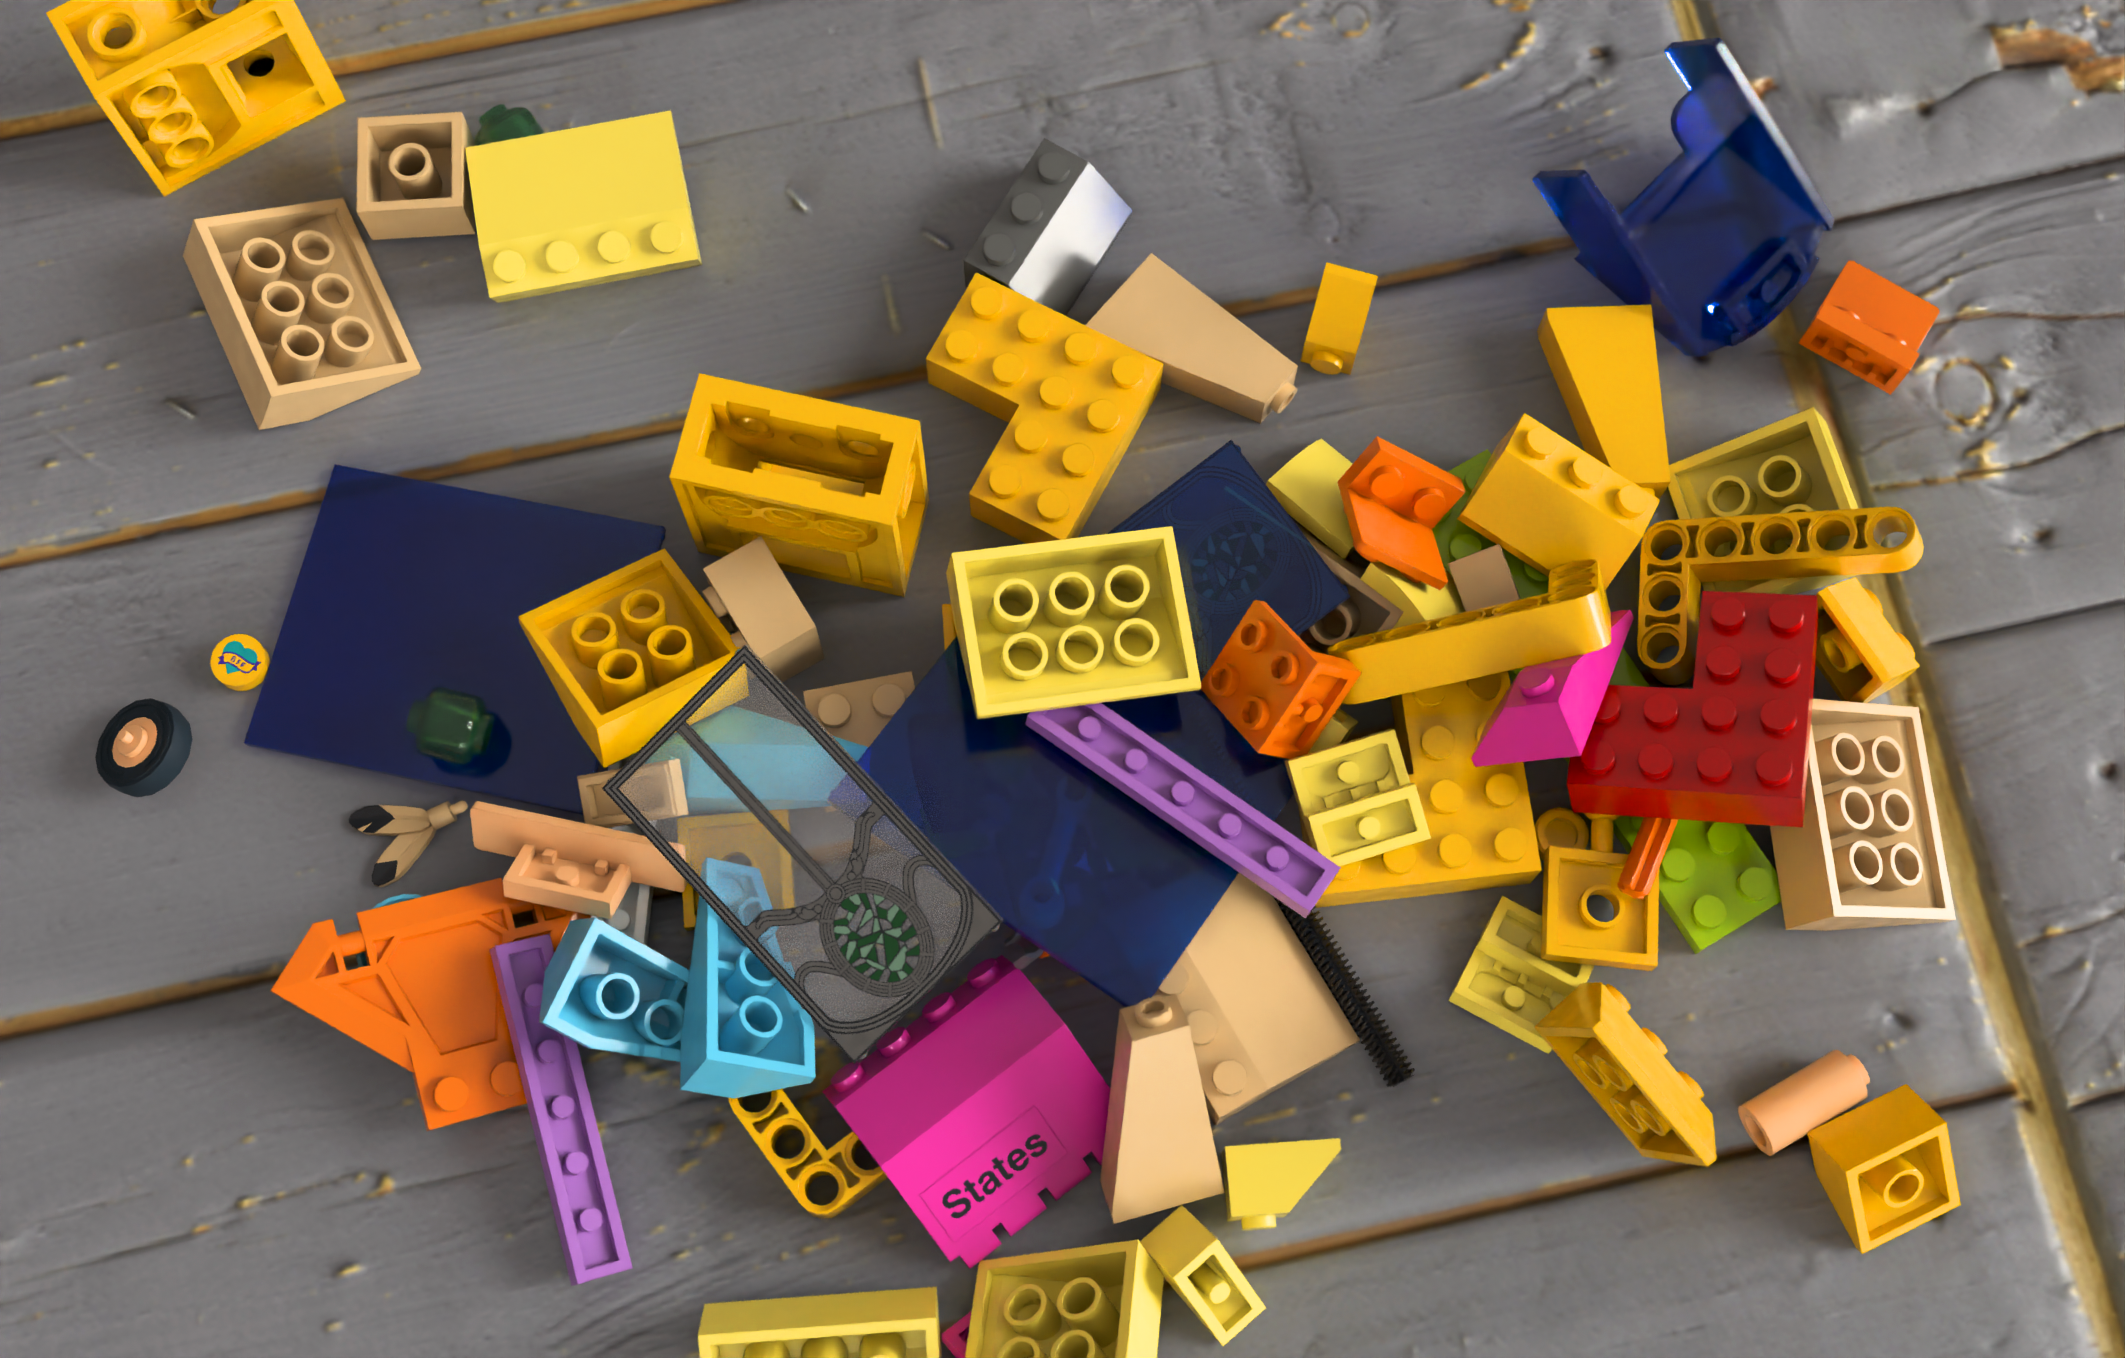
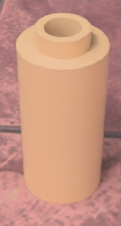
(1804, 1101)

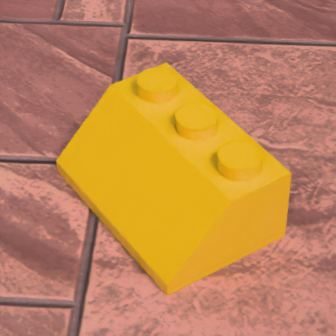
(1556, 503)

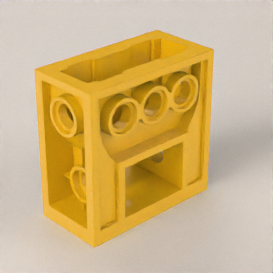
(181, 78)
(818, 479)

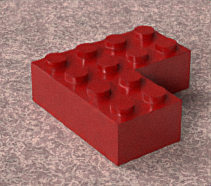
(1730, 743)

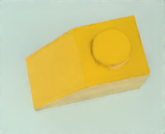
(1338, 319)

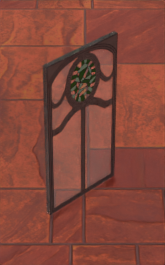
(802, 854)

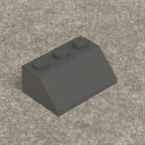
(1050, 230)

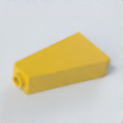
(1611, 386)

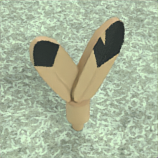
(413, 831)

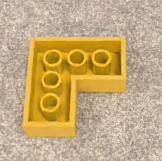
(1067, 403)
(1474, 814)

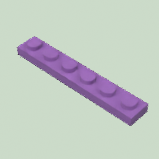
(1189, 802)
(561, 1118)

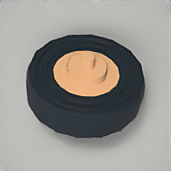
(143, 747)

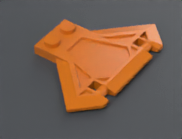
(426, 992)

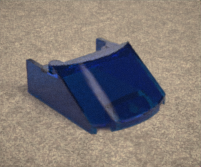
(1719, 230)

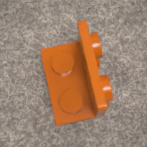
(1870, 327)
(1394, 506)
(1276, 685)

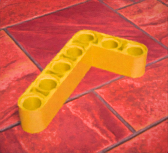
(1751, 562)
(1484, 641)
(814, 1158)

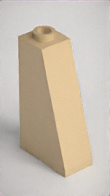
(1197, 342)
(1157, 1119)

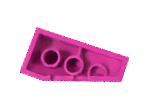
(1552, 705)

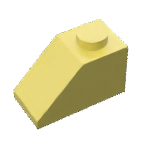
(1271, 1178)
(1203, 1274)

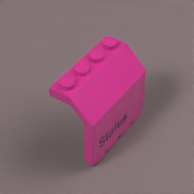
(978, 1109)

